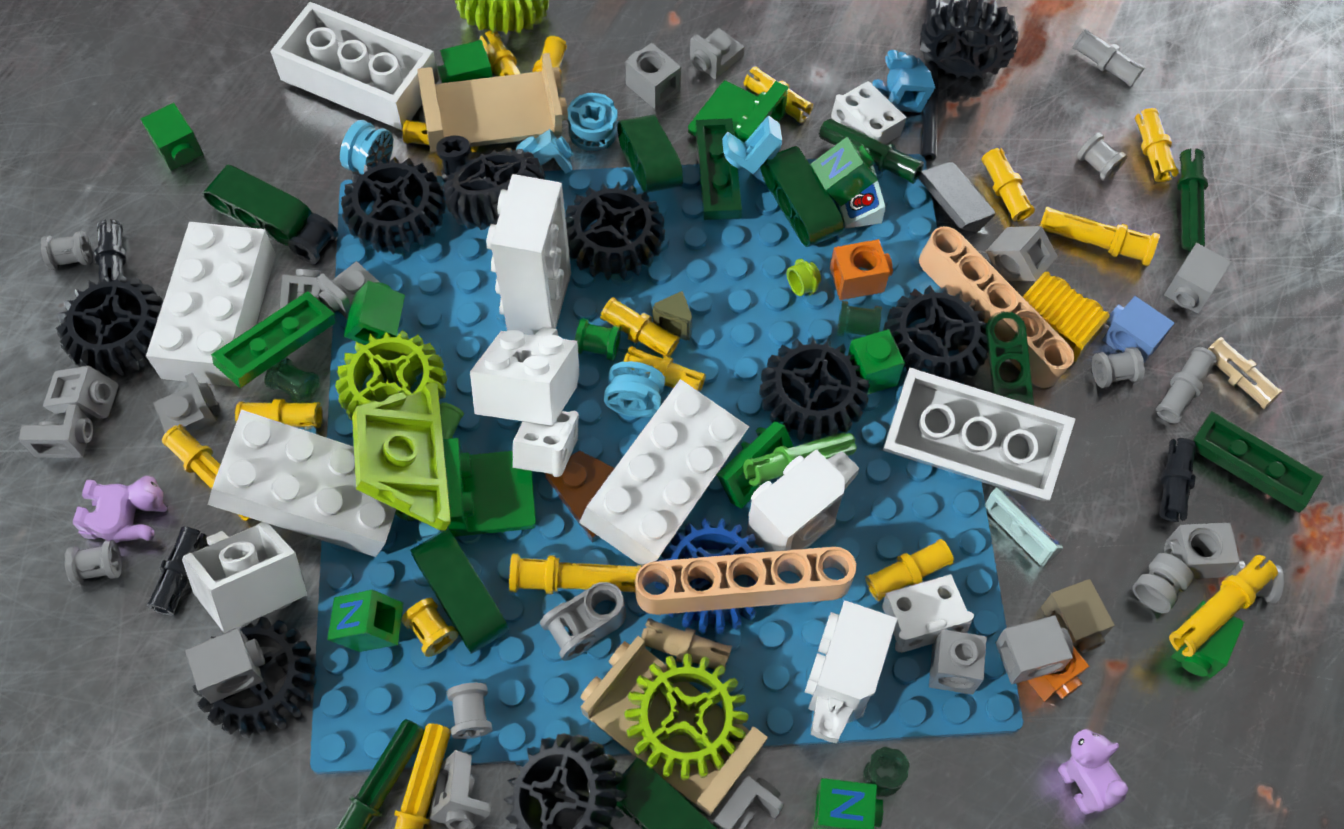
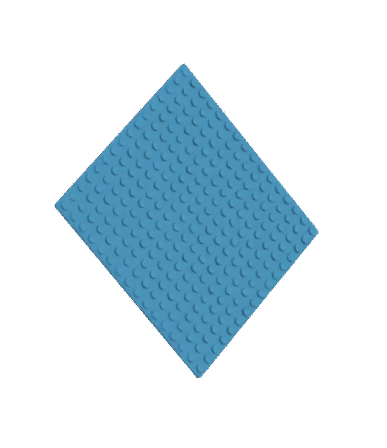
(740, 317)

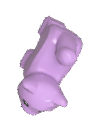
(116, 510)
(1093, 772)

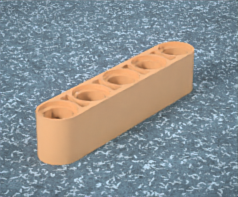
(959, 266)
(762, 567)

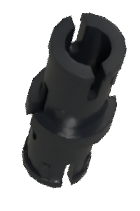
(109, 253)
(1178, 480)
(173, 575)

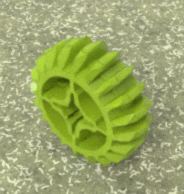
(503, 14)
(395, 360)
(699, 735)

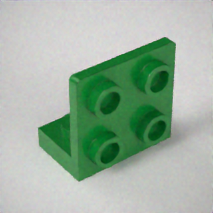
(743, 107)
(487, 492)

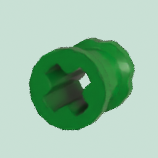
(598, 339)

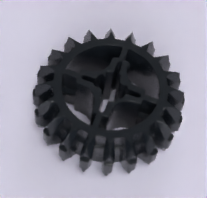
(969, 37)
(476, 187)
(393, 217)
(607, 243)
(105, 313)
(949, 321)
(843, 395)
(291, 656)
(574, 764)

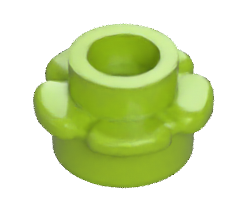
(803, 277)

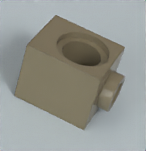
(1081, 614)

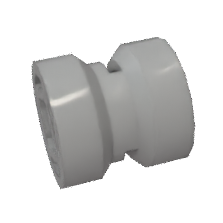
(1161, 585)

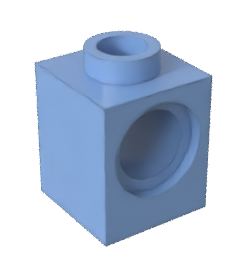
(1137, 327)

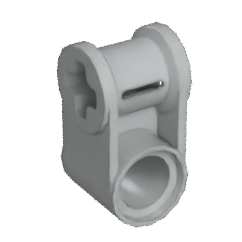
(582, 620)

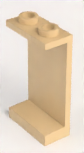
(493, 107)
(606, 708)

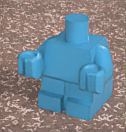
(907, 83)

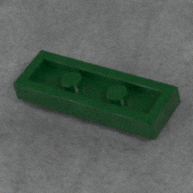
(717, 176)
(1256, 462)

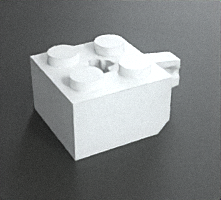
(525, 376)
(801, 502)
(244, 575)
(851, 669)

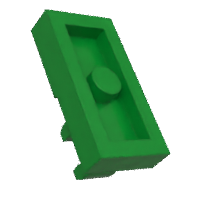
(732, 475)

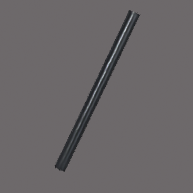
(930, 111)

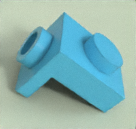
(761, 145)
(548, 147)

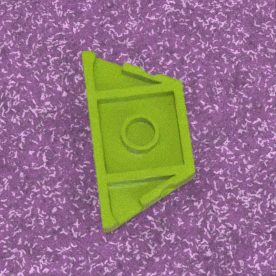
(403, 455)

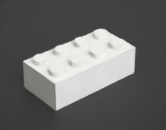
(353, 64)
(530, 253)
(210, 299)
(979, 435)
(663, 474)
(299, 485)

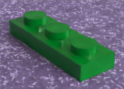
(273, 339)

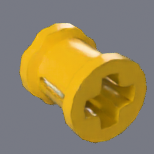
(429, 627)

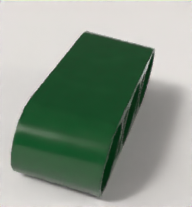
(650, 153)
(802, 197)
(257, 204)
(1014, 348)
(460, 591)
(655, 803)

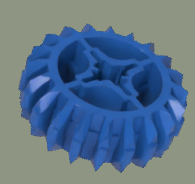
(694, 547)

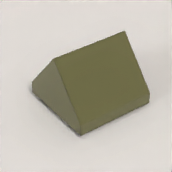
(674, 315)

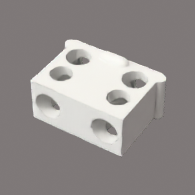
(869, 115)
(546, 446)
(925, 611)

